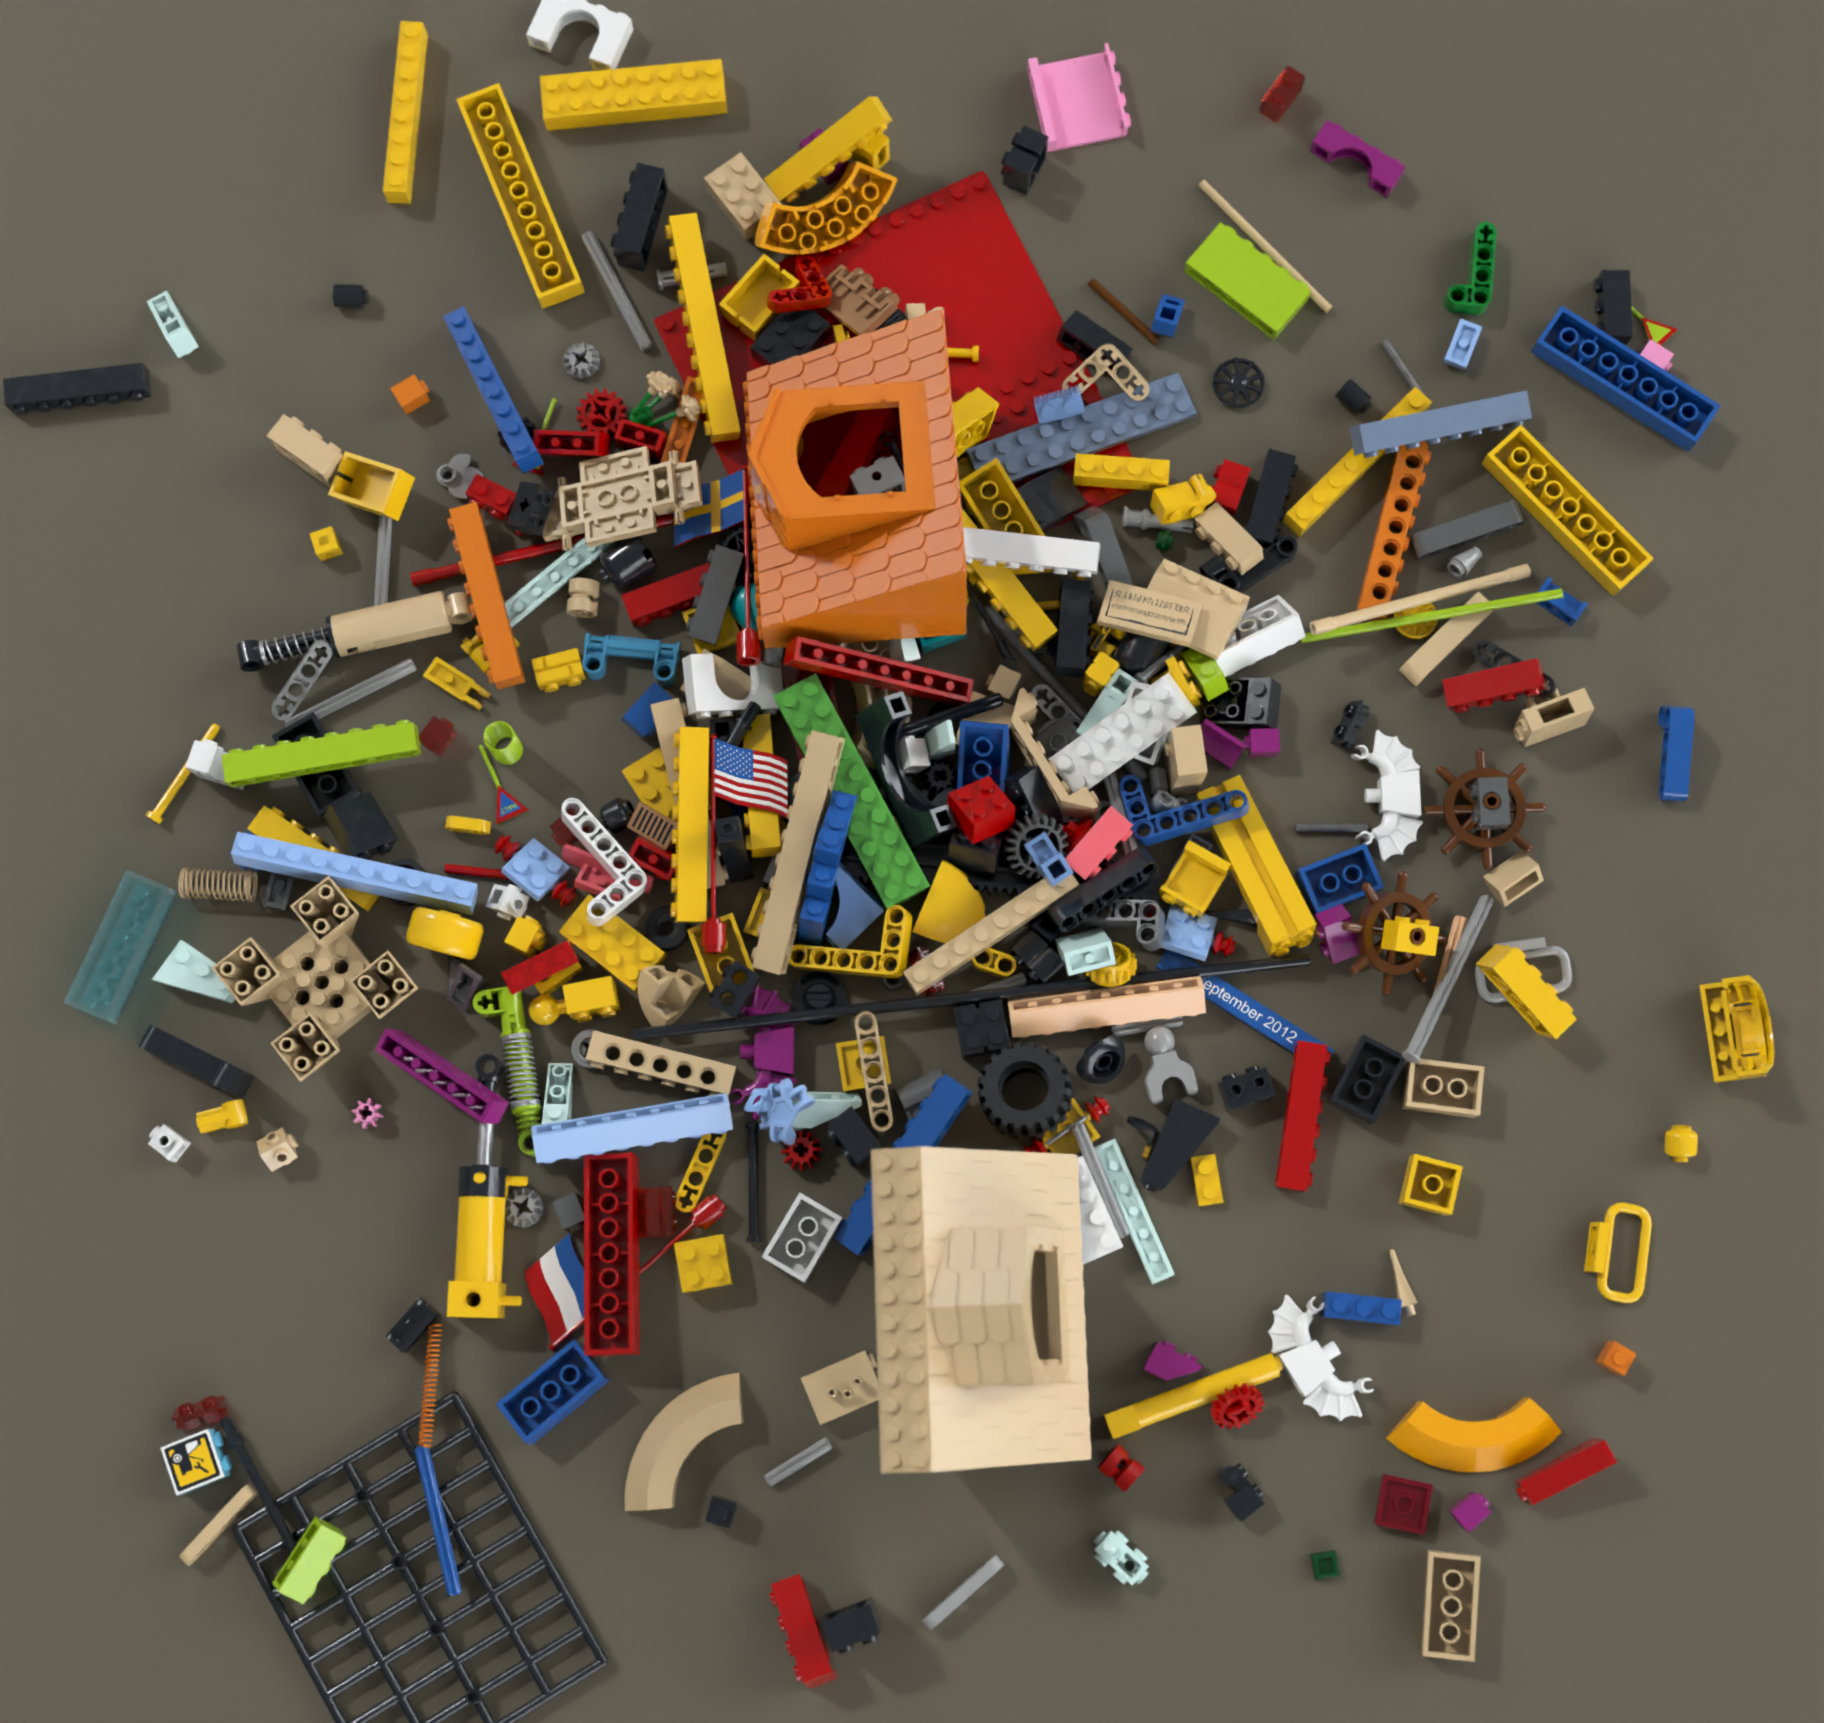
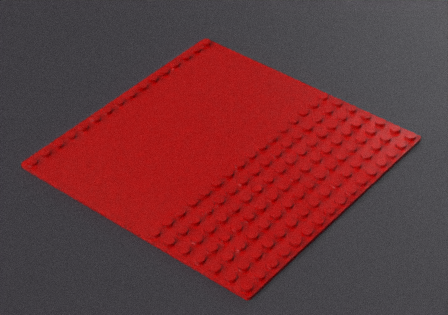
(953, 255)

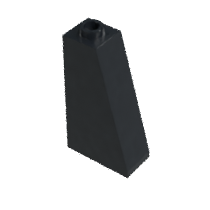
(732, 844)
(1177, 1141)

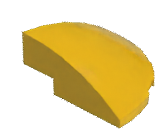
(949, 906)

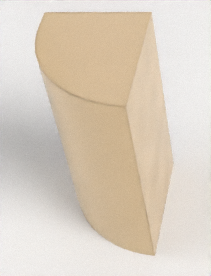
(1513, 878)

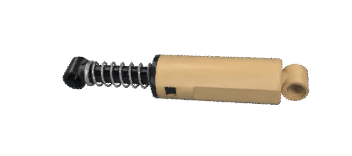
(366, 629)

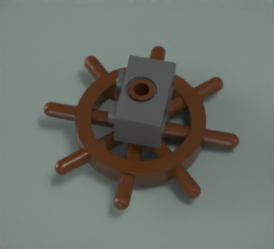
(1489, 808)

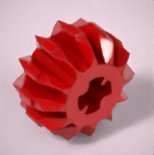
(807, 1145)

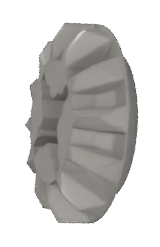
(582, 369)
(578, 1049)
(534, 1203)

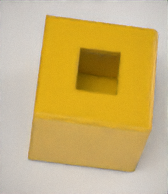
(326, 543)

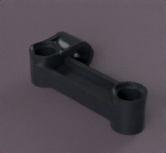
(1273, 559)

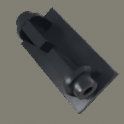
(1353, 714)

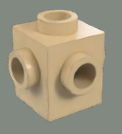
(277, 1149)

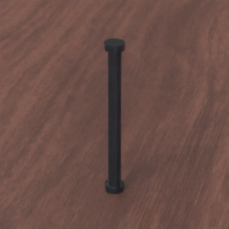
(753, 1182)

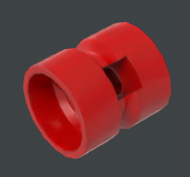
(1127, 1474)

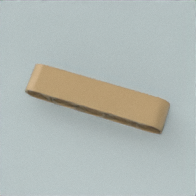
(1443, 643)
(878, 1082)

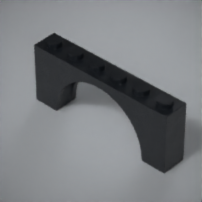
(881, 729)

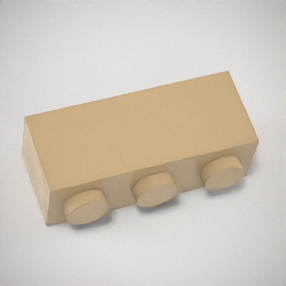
(1228, 539)

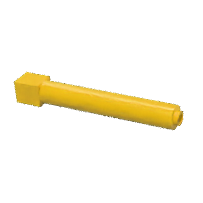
(1191, 1395)

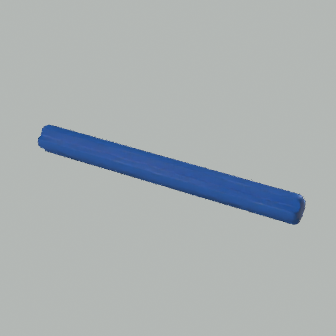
(438, 1521)

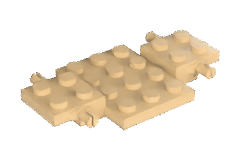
(621, 497)

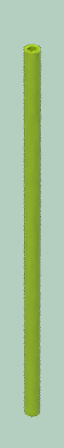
(1436, 615)

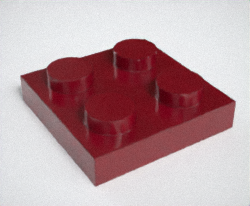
(1403, 1504)

